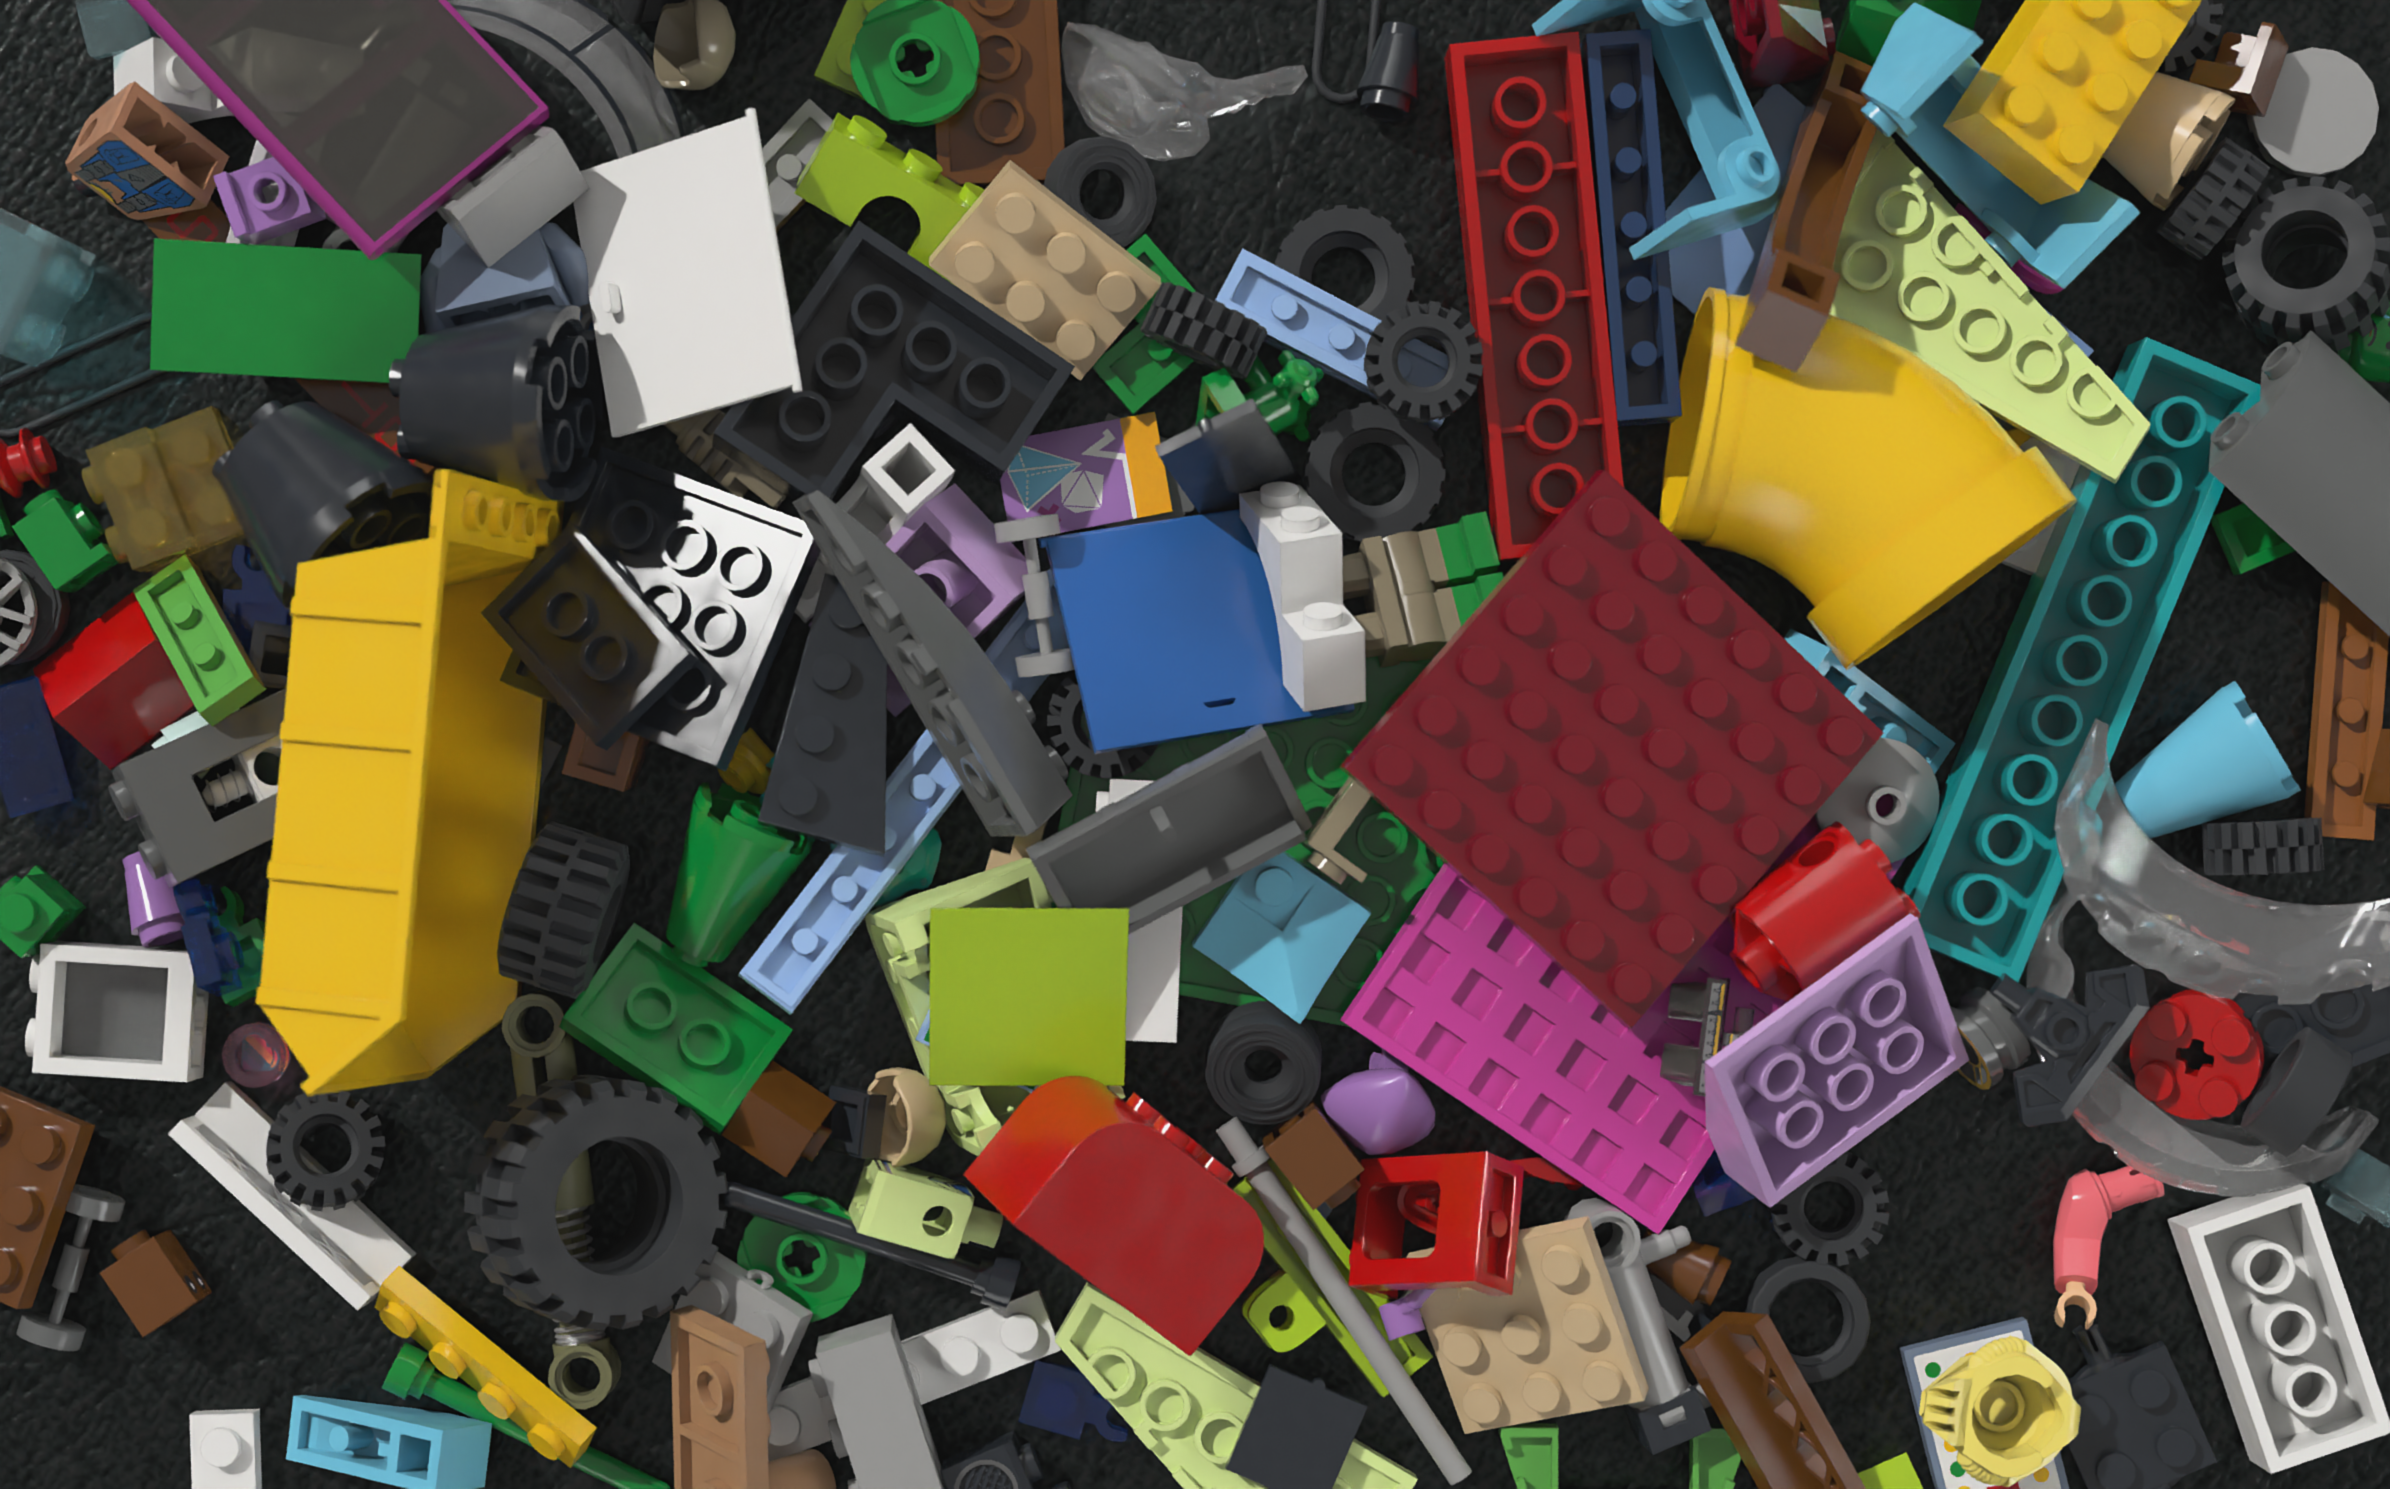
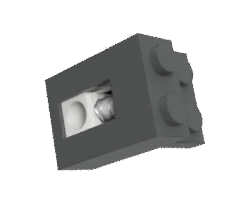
(170, 810)

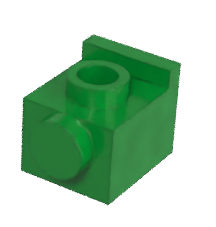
(64, 541)
(35, 911)

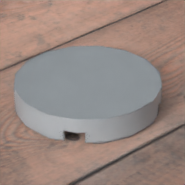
(2317, 114)

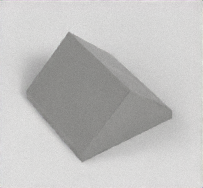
(515, 195)

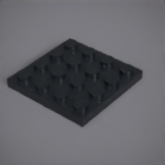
(716, 574)

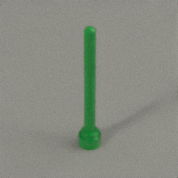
(417, 1376)

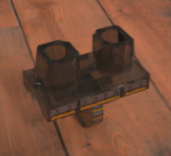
(1706, 1004)

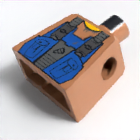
(144, 157)

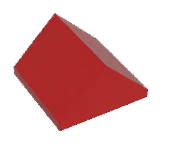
(114, 684)

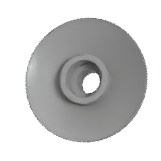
(1892, 770)

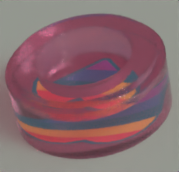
(256, 1055)

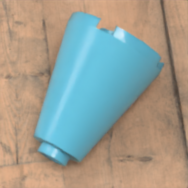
(2207, 769)

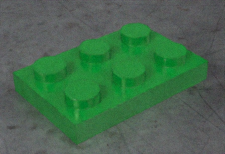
(675, 1027)

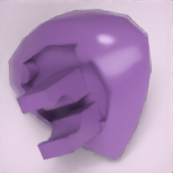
(1380, 1107)

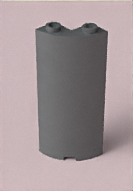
(2317, 468)

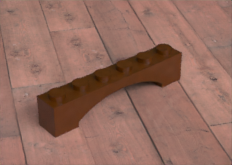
(1795, 271)

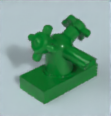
(1274, 396)

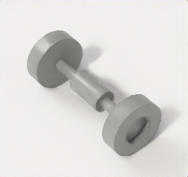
(1036, 594)

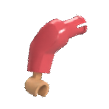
(2081, 1226)

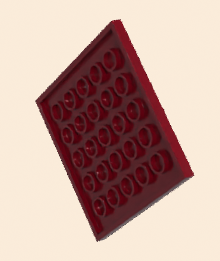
(1612, 749)

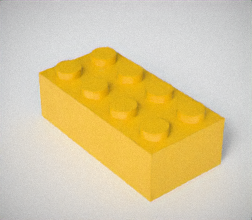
(2064, 87)

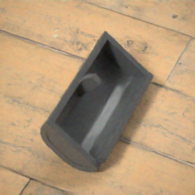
(1177, 834)

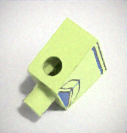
(892, 1206)

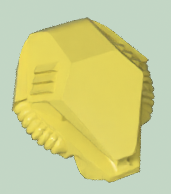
(2002, 1411)

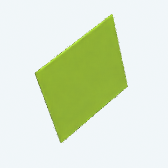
(1027, 995)

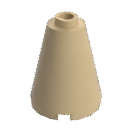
(2167, 136)

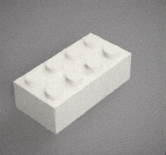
(2280, 1326)

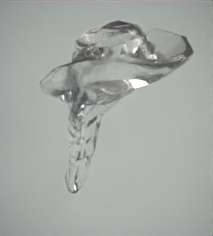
(1153, 98)

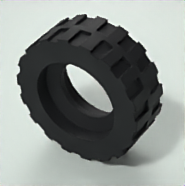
(1360, 232)
(1374, 425)

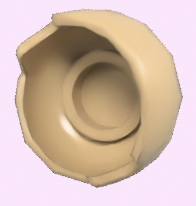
(912, 1115)

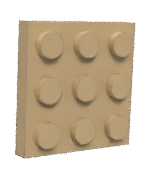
(1545, 1348)

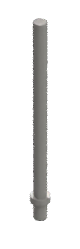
(1253, 1164)

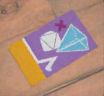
(1089, 474)

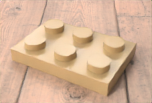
(1045, 268)

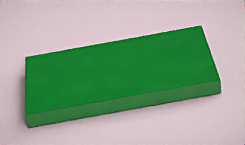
(282, 310)

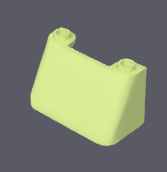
(903, 947)

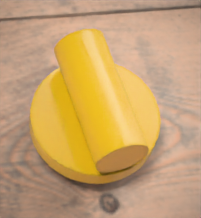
(748, 765)

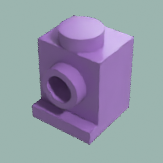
(248, 210)

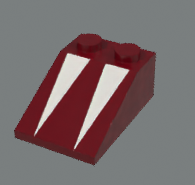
(1781, 40)

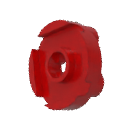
(2165, 1075)

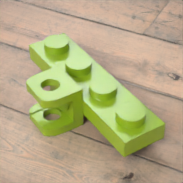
(1302, 1297)

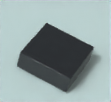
(856, 1122)

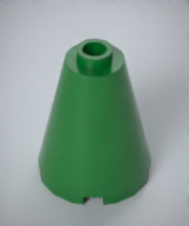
(727, 873)

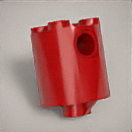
(1814, 912)

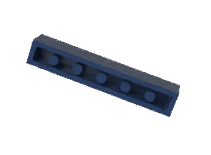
(1629, 208)

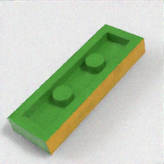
(199, 640)

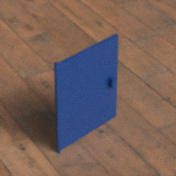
(1171, 631)

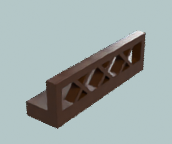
(1748, 1396)

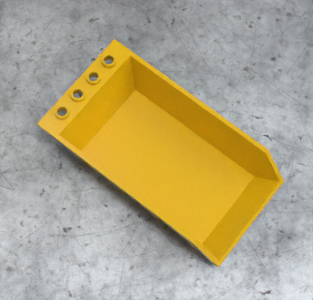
(402, 795)

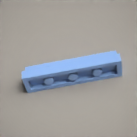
(1320, 326)

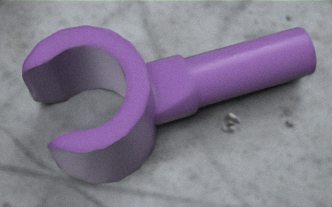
(1403, 1315)

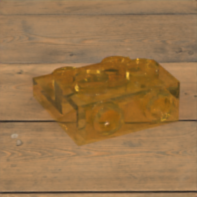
(163, 490)

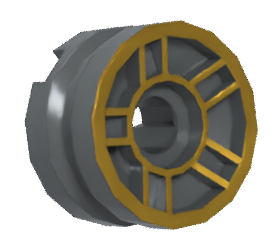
(1988, 1038)

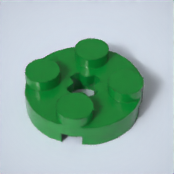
(901, 95)
(835, 1273)

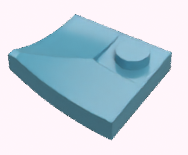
(1282, 932)

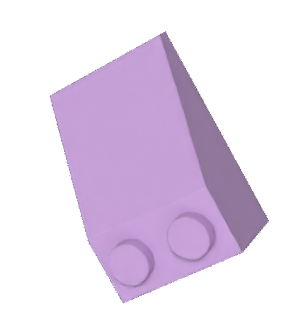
(960, 560)

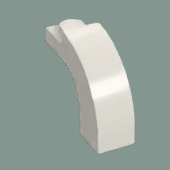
(886, 497)

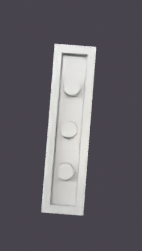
(341, 1245)

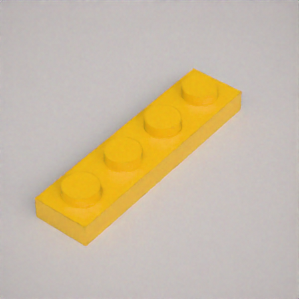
(500, 1381)

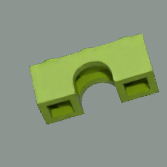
(859, 165)

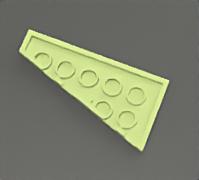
(1949, 298)
(1184, 1403)

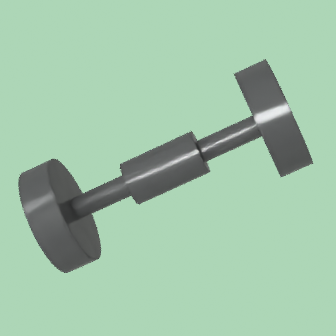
(52, 1329)

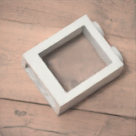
(116, 1012)

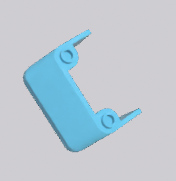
(1914, 91)
(1711, 109)

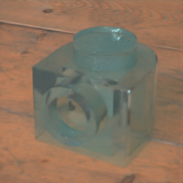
(2361, 1189)

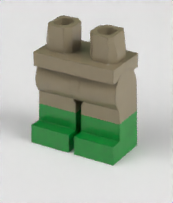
(1421, 586)

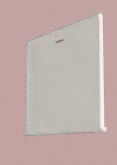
(686, 278)

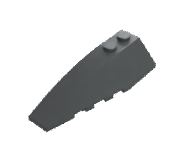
(947, 677)

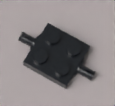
(2133, 1418)

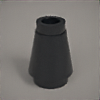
(1392, 75)

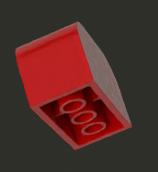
(1124, 1204)

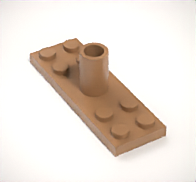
(723, 1412)

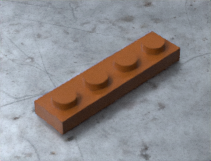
(2345, 716)

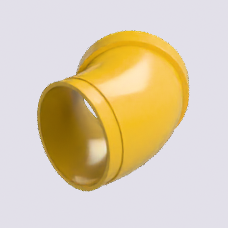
(1847, 477)

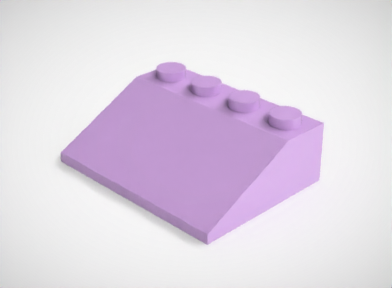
(1831, 1065)

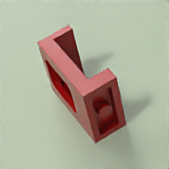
(1473, 1232)

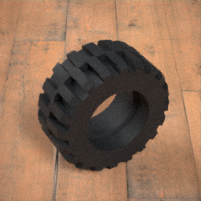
(672, 1213)

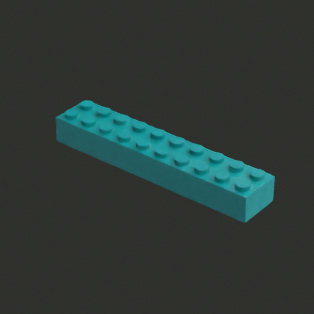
(2069, 660)

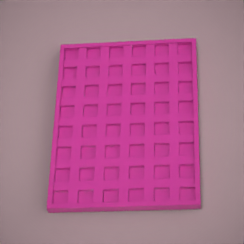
(1540, 1056)

